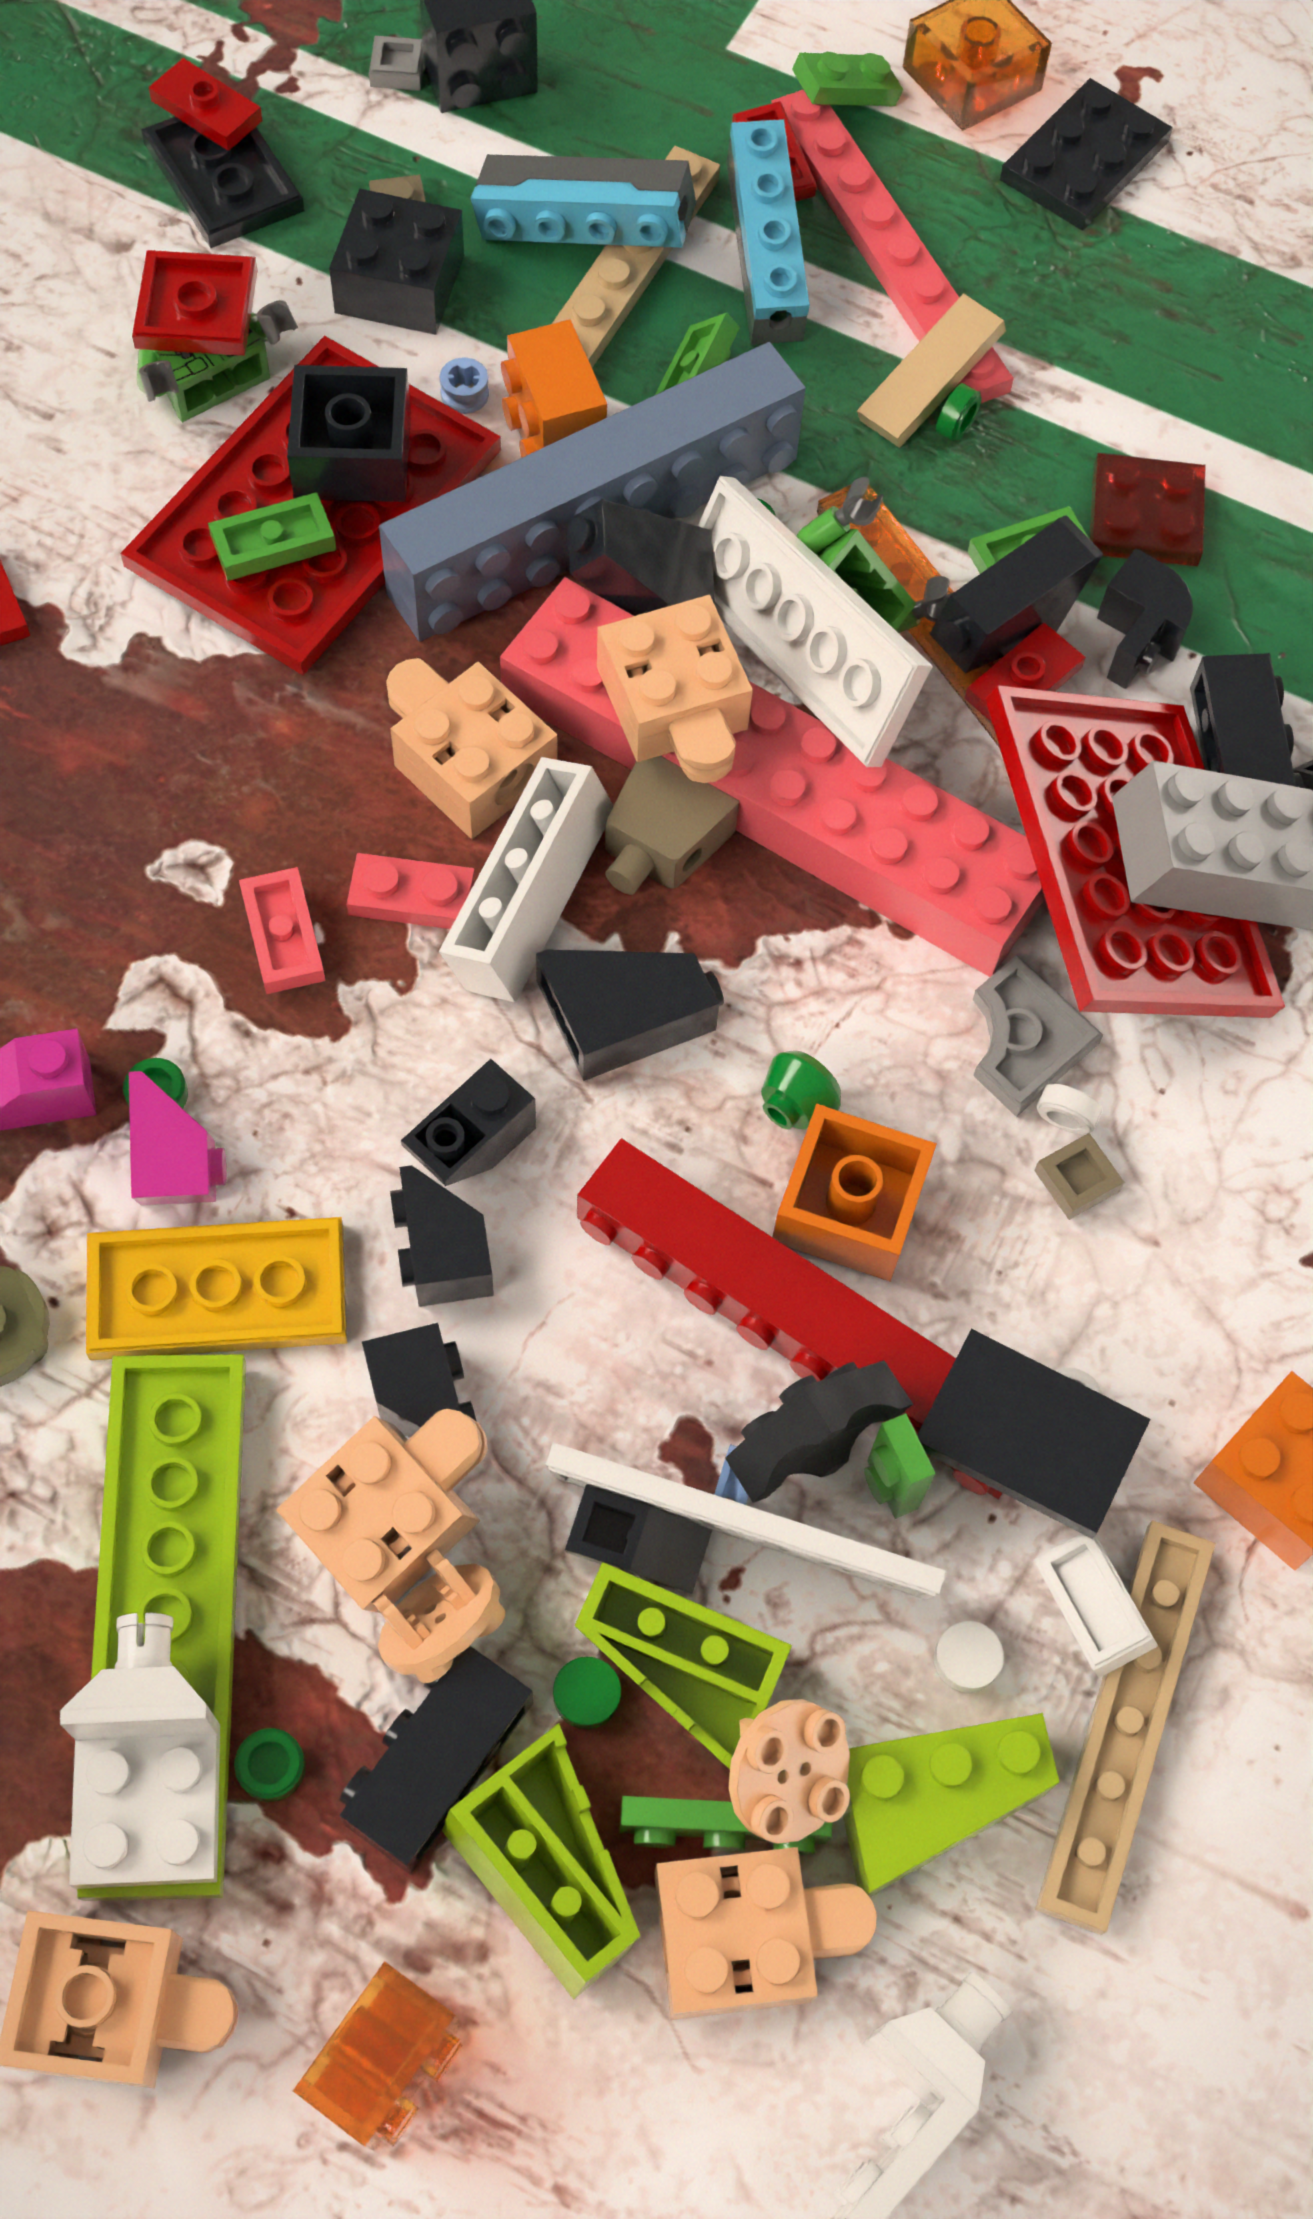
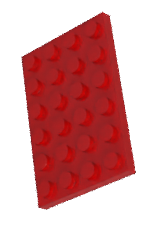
(307, 603)
(1121, 956)

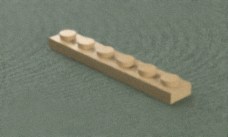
(624, 273)
(1125, 1735)

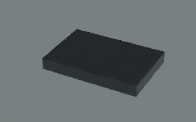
(222, 188)
(1032, 1433)

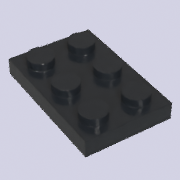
(1086, 153)

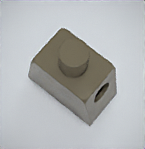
(665, 825)

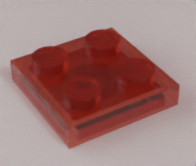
(1148, 508)

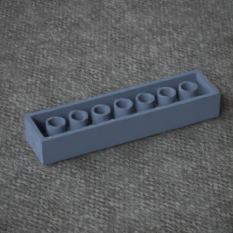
(656, 456)

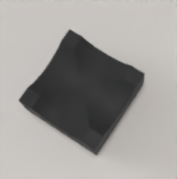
(815, 1426)

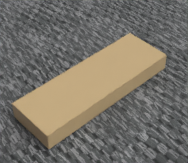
(931, 370)

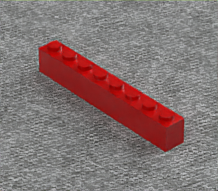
(755, 1281)

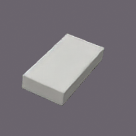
(1095, 1604)

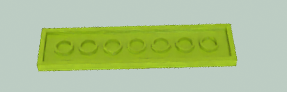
(175, 1538)

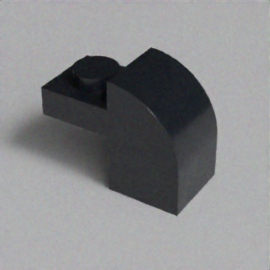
(1152, 611)

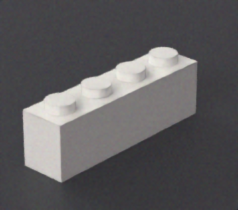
(527, 879)

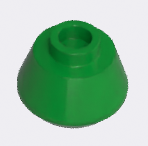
(795, 1087)

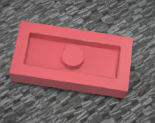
(408, 890)
(282, 930)

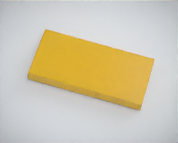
(216, 1288)

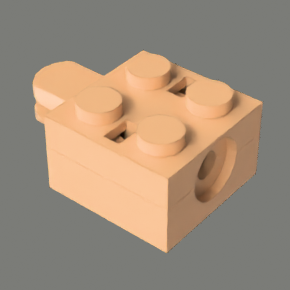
(677, 686)
(465, 741)
(384, 1499)
(753, 1926)
(107, 2002)

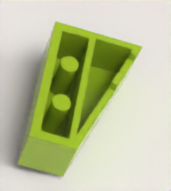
(684, 1656)
(939, 1790)
(545, 1864)

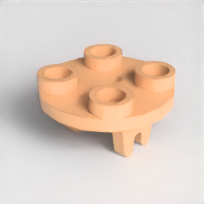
(439, 1619)
(798, 1800)

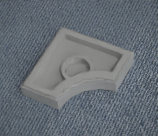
(1031, 1033)

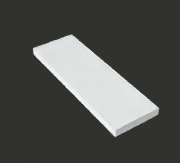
(810, 625)
(748, 1523)

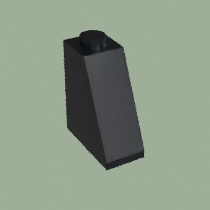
(639, 557)
(1017, 595)
(626, 1003)

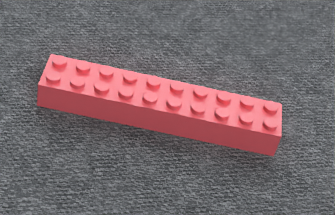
(808, 797)

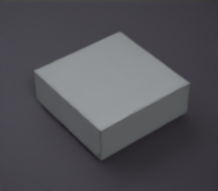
(396, 63)

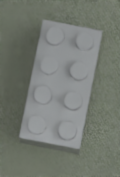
(1218, 844)

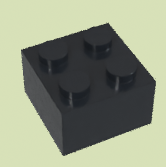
(479, 50)
(397, 261)
(349, 433)

